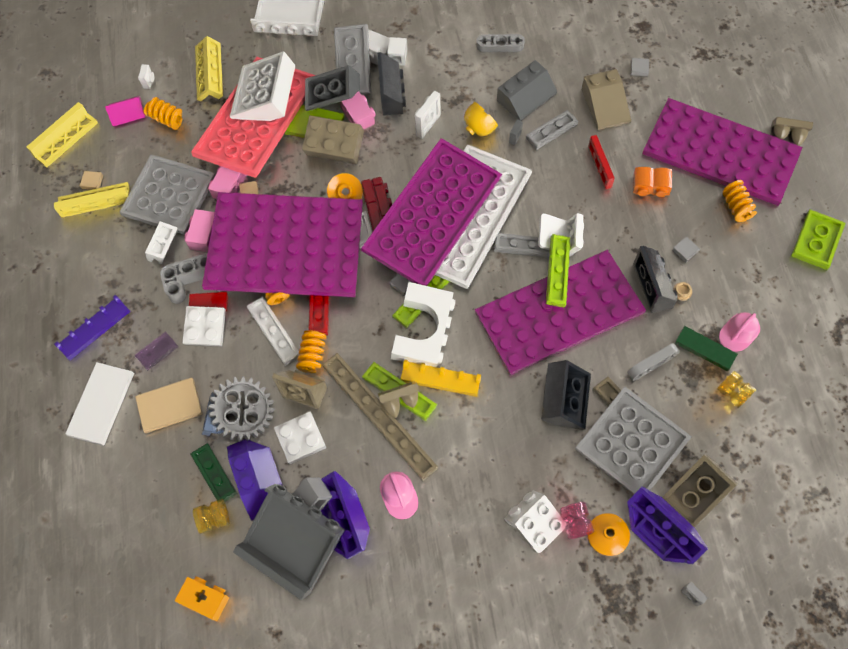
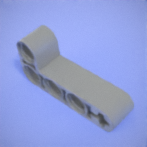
(180, 276)

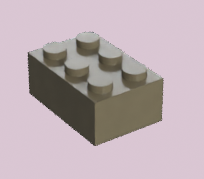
(333, 139)

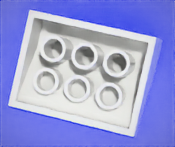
(263, 89)

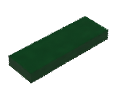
(706, 348)
(213, 473)

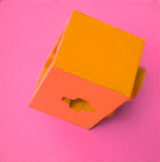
(190, 597)

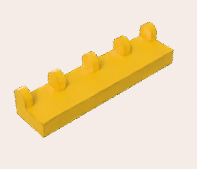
(441, 378)

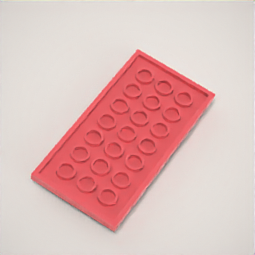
(248, 143)

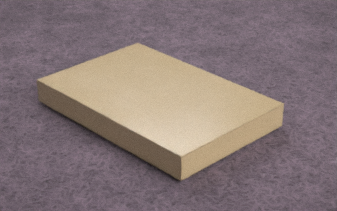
(168, 405)

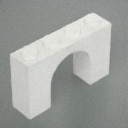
(437, 304)

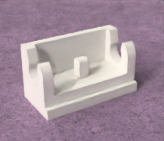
(160, 242)

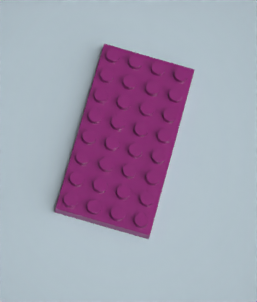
(723, 150)
(431, 213)
(530, 330)

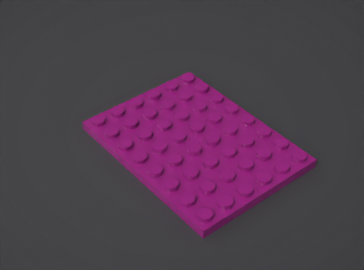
(284, 245)

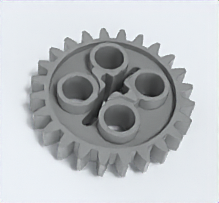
(223, 407)

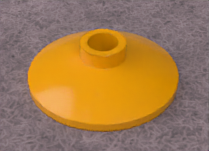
(342, 181)
(602, 542)

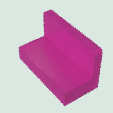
(125, 111)

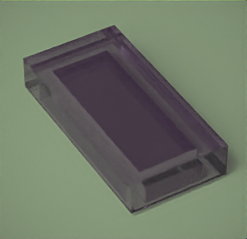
(156, 351)

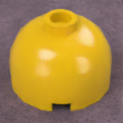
(479, 121)

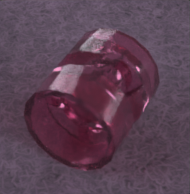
(576, 518)

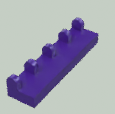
(92, 328)

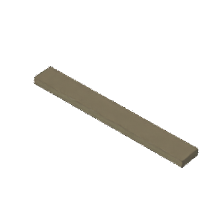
(384, 422)

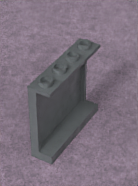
(289, 541)

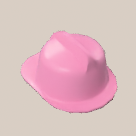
(739, 331)
(399, 495)

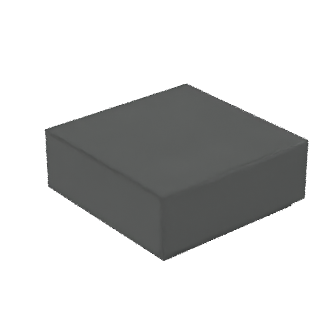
(515, 132)

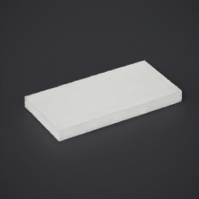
(99, 404)

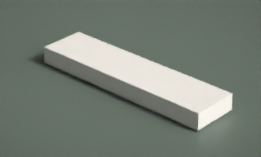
(273, 331)

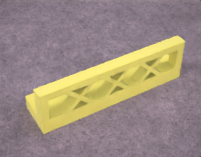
(208, 64)
(59, 132)
(92, 200)

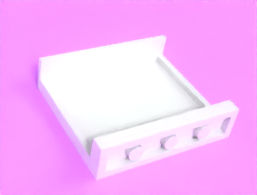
(288, 17)

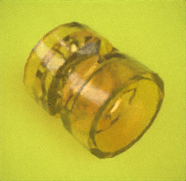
(733, 382)
(209, 516)

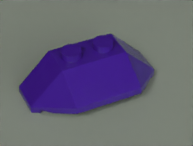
(253, 473)
(347, 511)
(664, 528)

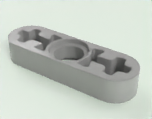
(512, 47)
(653, 362)

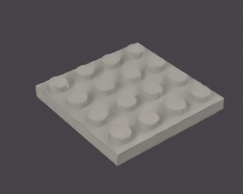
(167, 193)
(633, 442)

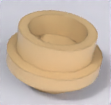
(683, 291)

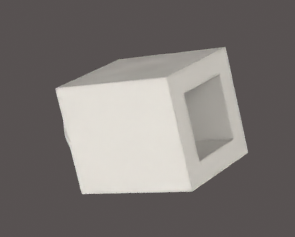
(398, 49)

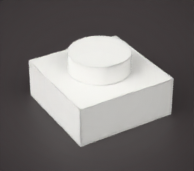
(146, 76)

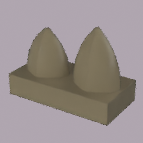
(799, 129)
(390, 397)

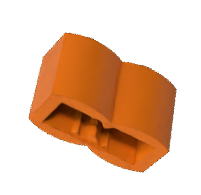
(652, 181)

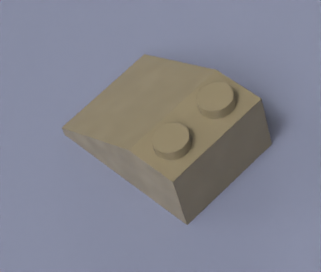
(606, 99)
(300, 388)
(700, 490)

